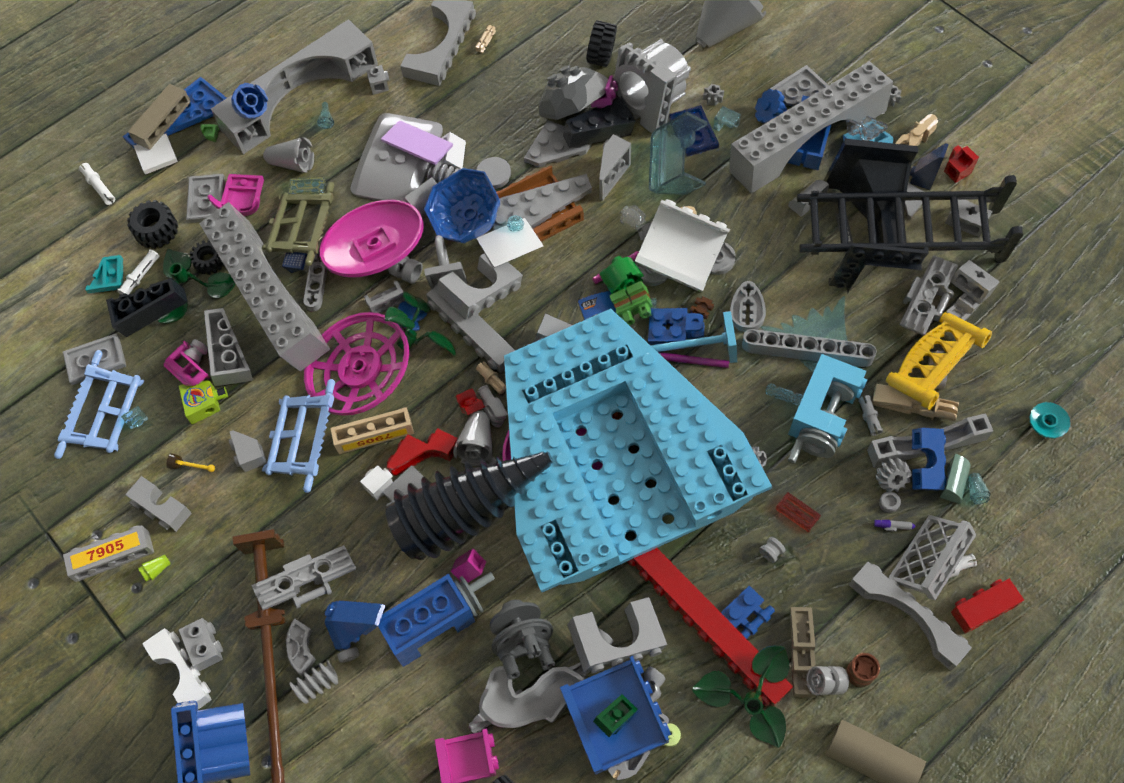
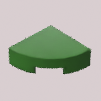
(210, 131)

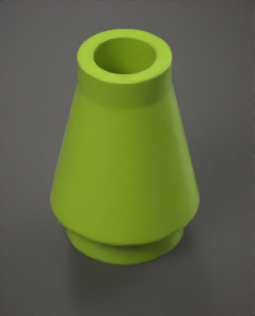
(154, 567)

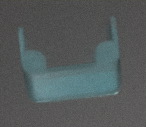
(668, 156)

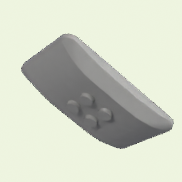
(386, 170)

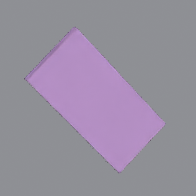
(417, 142)

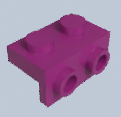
(608, 97)

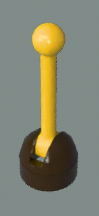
(175, 462)

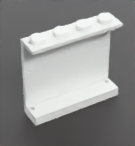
(682, 245)

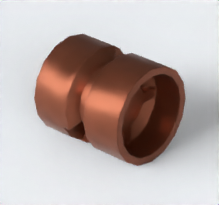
(863, 670)

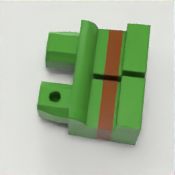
(632, 302)

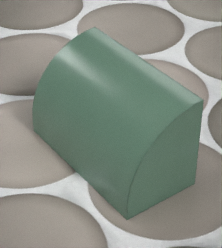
(956, 479)

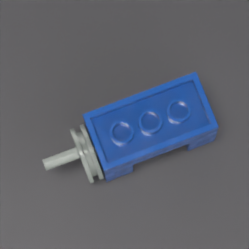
(430, 614)

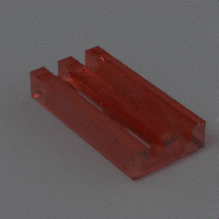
(793, 517)

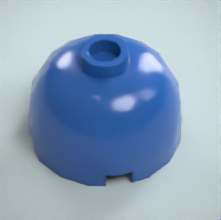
(249, 101)

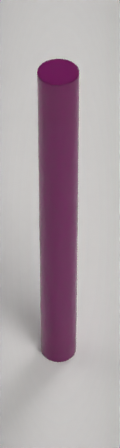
(695, 360)

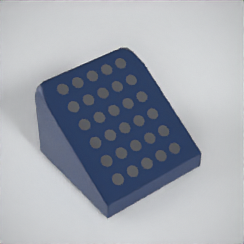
(294, 261)

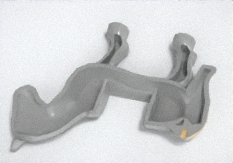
(546, 701)

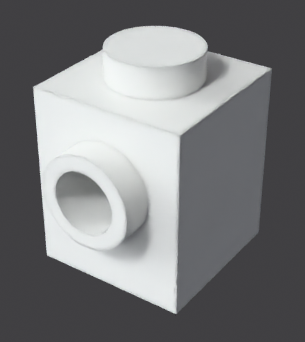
(377, 481)

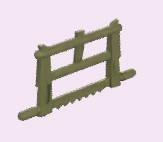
(292, 245)

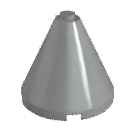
(725, 18)

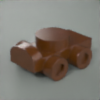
(703, 305)

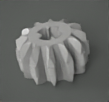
(893, 474)

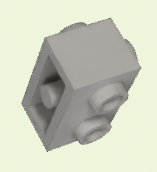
(201, 644)

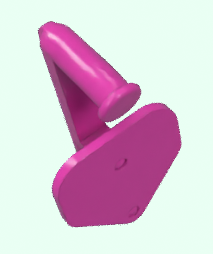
(183, 374)

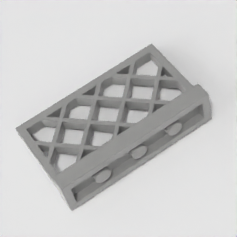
(945, 560)

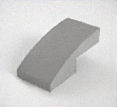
(964, 307)

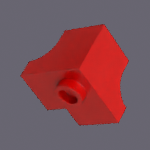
(961, 163)

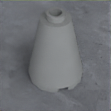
(291, 155)
(475, 440)

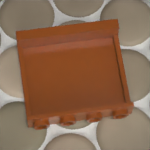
(560, 220)

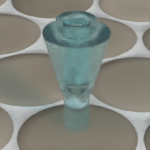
(325, 119)

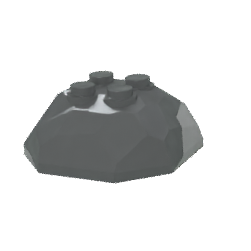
(571, 91)

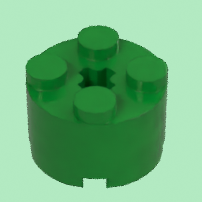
(621, 274)

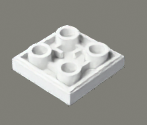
(158, 157)

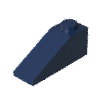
(927, 168)

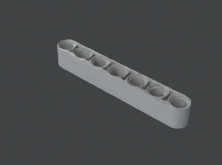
(816, 344)

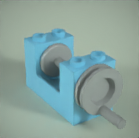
(820, 430)

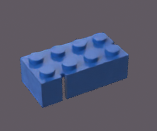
(812, 150)

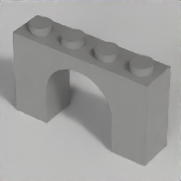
(471, 300)
(597, 653)

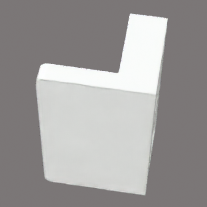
(456, 154)

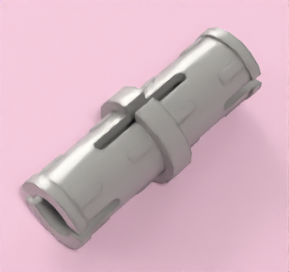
(870, 415)

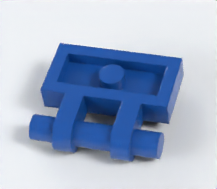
(743, 607)

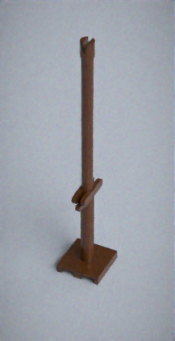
(258, 544)

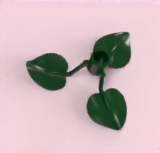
(176, 267)
(397, 316)
(766, 724)

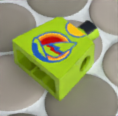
(201, 400)

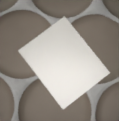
(507, 245)

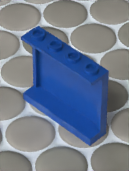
(596, 693)

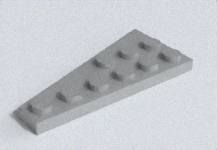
(541, 202)

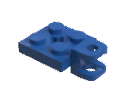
(683, 325)

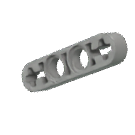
(312, 279)

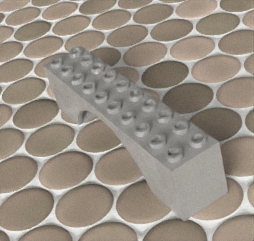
(337, 54)
(766, 150)
(278, 313)

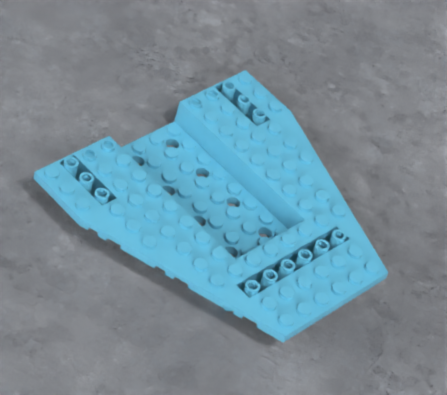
(683, 439)

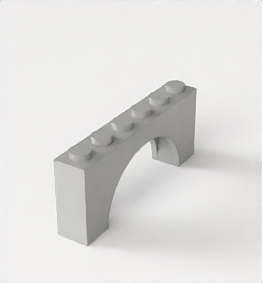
(433, 65)

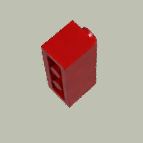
(986, 605)

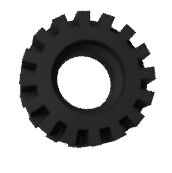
(205, 266)

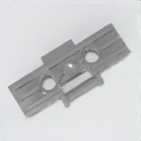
(923, 293)
(302, 572)

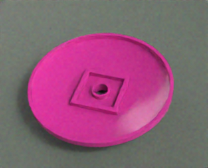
(350, 242)

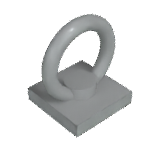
(435, 273)

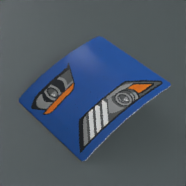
(596, 304)

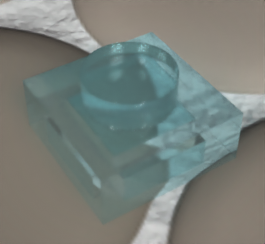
(134, 417)

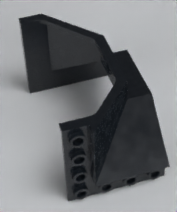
(872, 168)

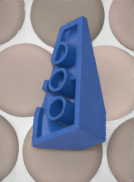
(350, 620)

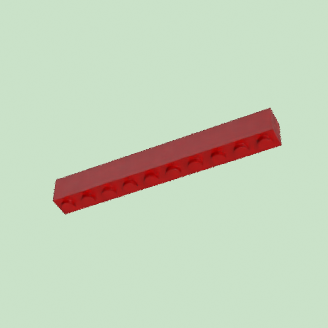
(708, 621)

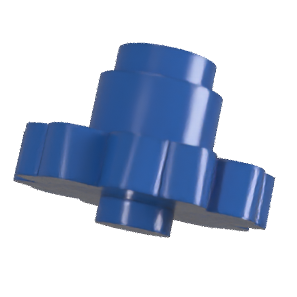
(770, 106)

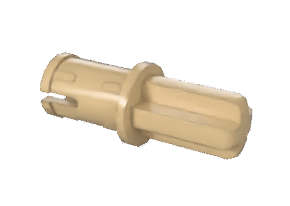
(491, 377)

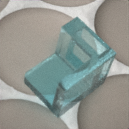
(726, 117)

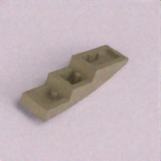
(802, 649)

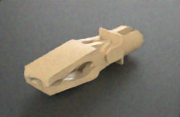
(920, 131)
(892, 399)

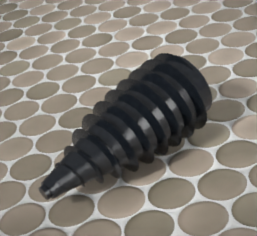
(458, 504)

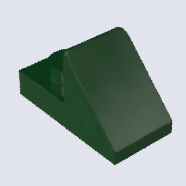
(615, 716)

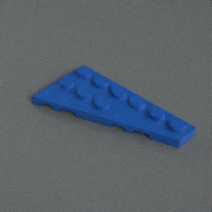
(202, 98)

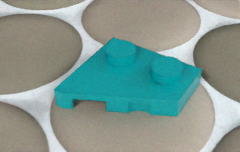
(108, 275)

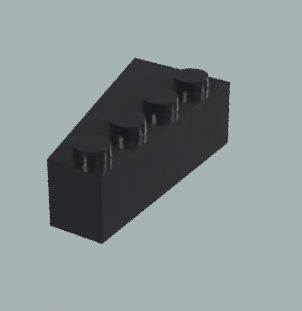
(599, 124)
(145, 306)

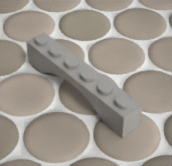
(960, 434)
(945, 644)

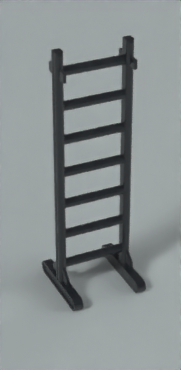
(995, 196)

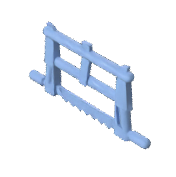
(91, 440)
(305, 468)

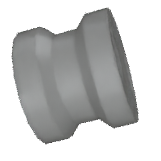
(772, 549)

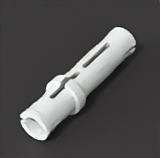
(94, 179)
(134, 278)

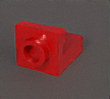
(468, 402)

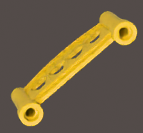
(923, 388)

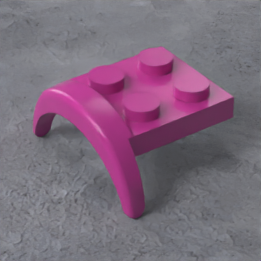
(242, 193)

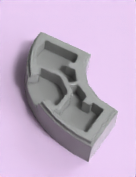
(297, 647)

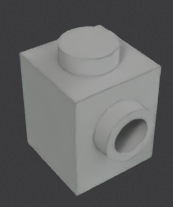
(378, 79)

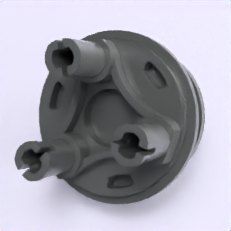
(521, 634)

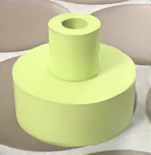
(675, 737)

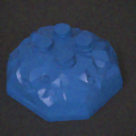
(463, 205)

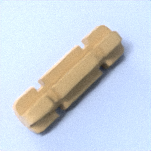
(485, 39)

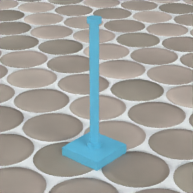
(727, 337)

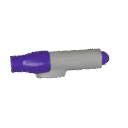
(894, 525)

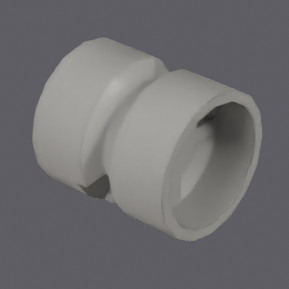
(407, 269)
(827, 680)

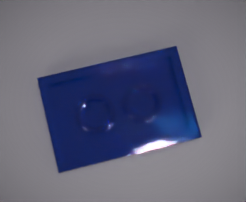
(704, 137)

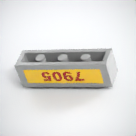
(108, 553)

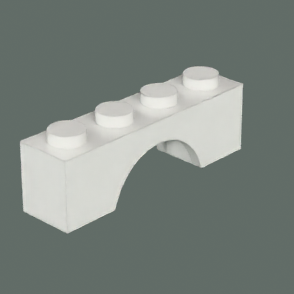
(165, 649)

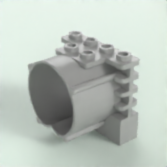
(651, 81)

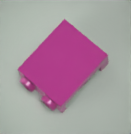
(466, 757)

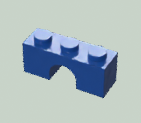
(932, 443)

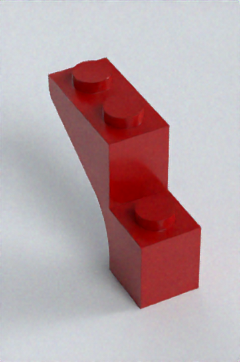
(413, 451)

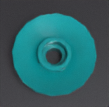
(1055, 415)

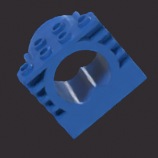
(209, 743)

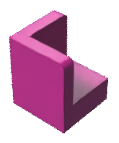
(468, 565)

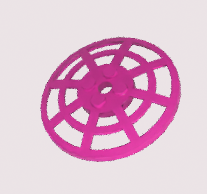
(354, 358)

